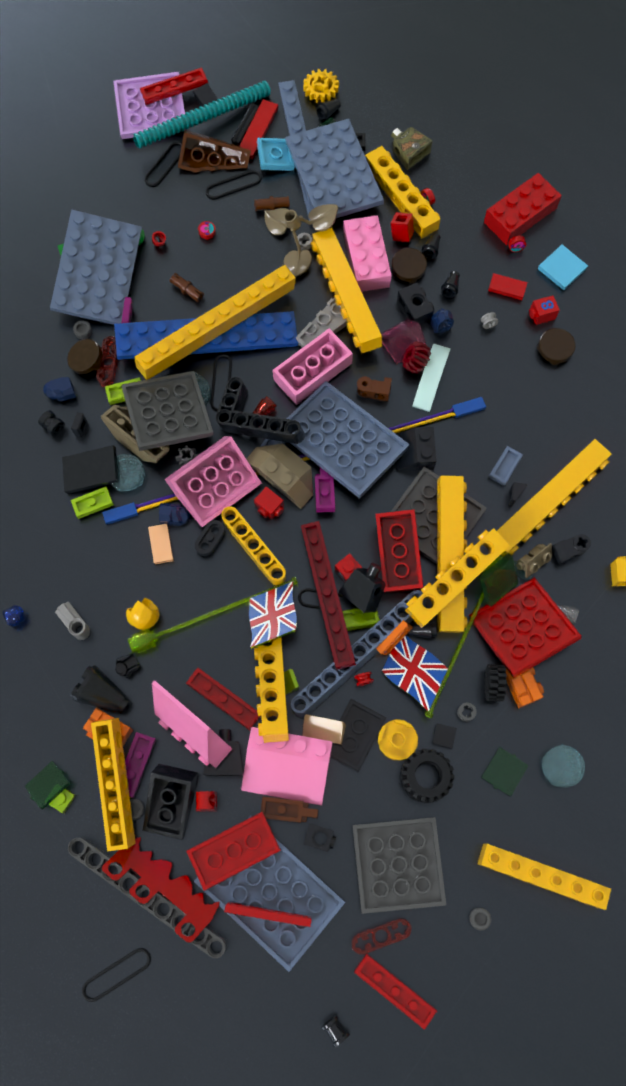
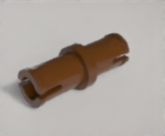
(271, 203)
(186, 287)

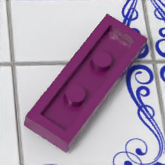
(137, 760)

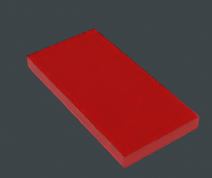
(233, 851)

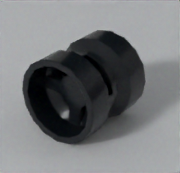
(53, 424)

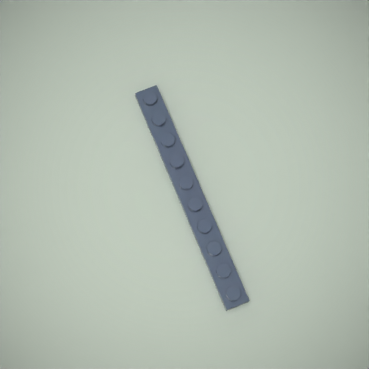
(294, 120)

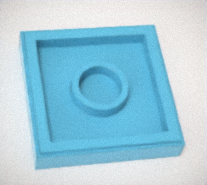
(274, 154)
(562, 267)

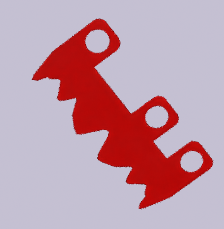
(156, 877)

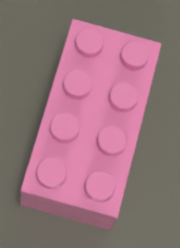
(367, 253)
(312, 366)

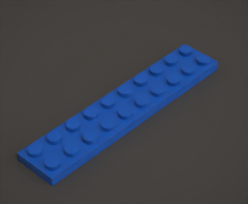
(253, 333)

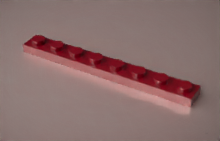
(328, 596)

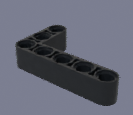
(236, 417)

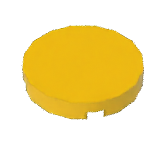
(397, 739)

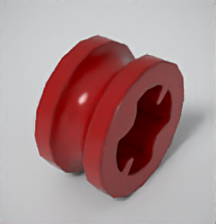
(363, 679)

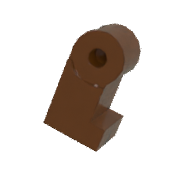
(374, 389)

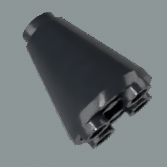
(99, 691)

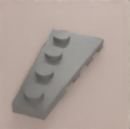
(328, 318)

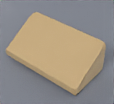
(323, 729)

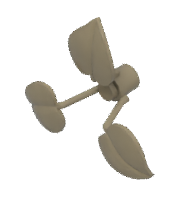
(280, 219)

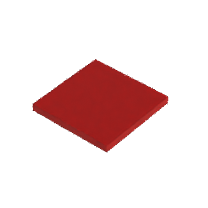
(525, 627)

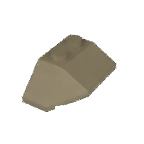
(120, 425)
(284, 472)

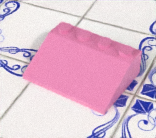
(213, 480)
(188, 727)
(287, 768)

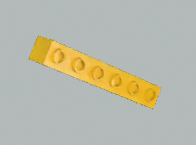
(402, 191)
(496, 546)
(271, 730)
(113, 784)
(544, 876)

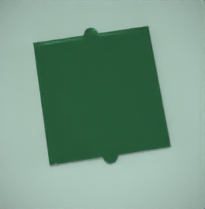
(505, 771)
(47, 785)

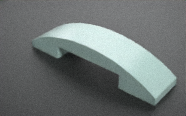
(431, 378)

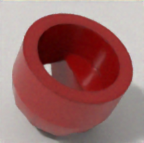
(161, 236)

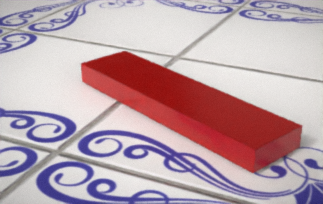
(173, 85)
(259, 126)
(223, 698)
(268, 914)
(395, 991)

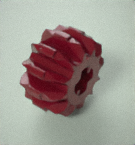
(416, 357)

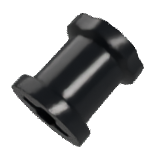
(335, 1031)

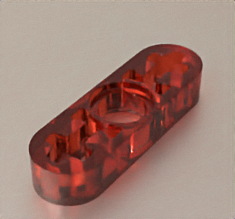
(111, 369)
(394, 925)

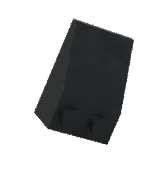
(169, 801)

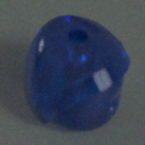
(14, 615)

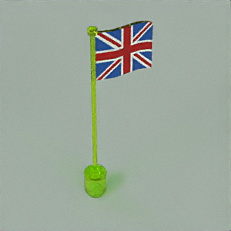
(270, 616)
(419, 670)

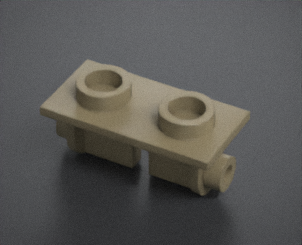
(539, 556)

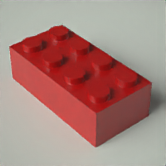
(522, 208)
(399, 550)

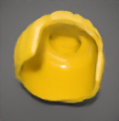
(143, 614)

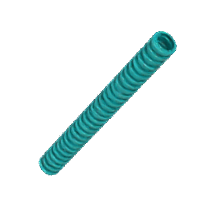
(202, 114)

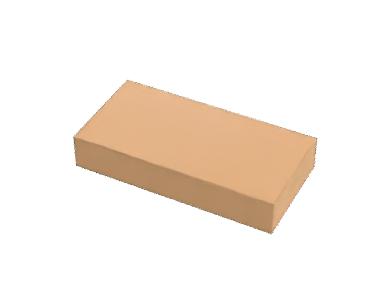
(160, 544)

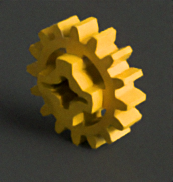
(323, 85)

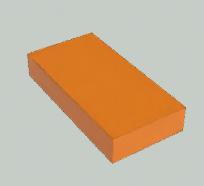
(394, 638)

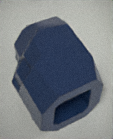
(442, 321)
(60, 389)
(173, 514)

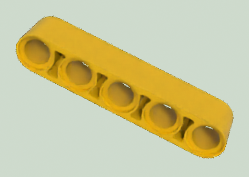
(249, 538)

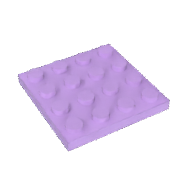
(133, 111)

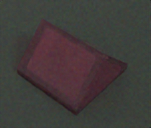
(400, 336)

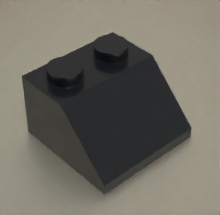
(420, 451)

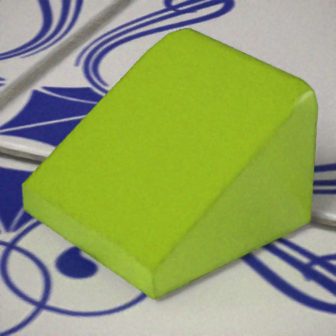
(291, 683)

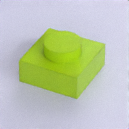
(62, 801)

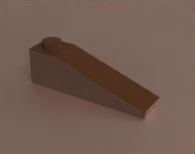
(206, 153)

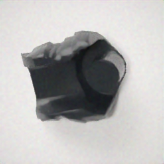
(126, 665)

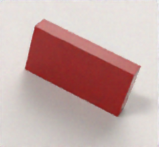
(507, 286)

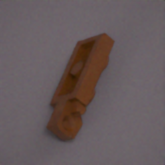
(287, 810)

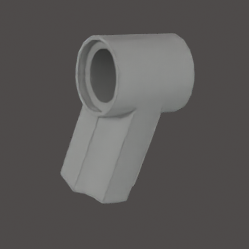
(72, 620)

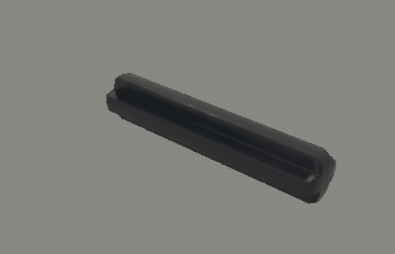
(244, 125)

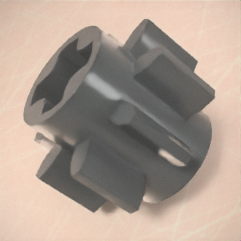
(185, 452)

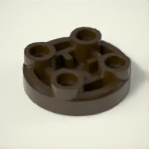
(409, 265)
(556, 345)
(85, 356)

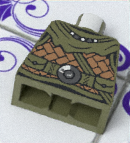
(410, 146)

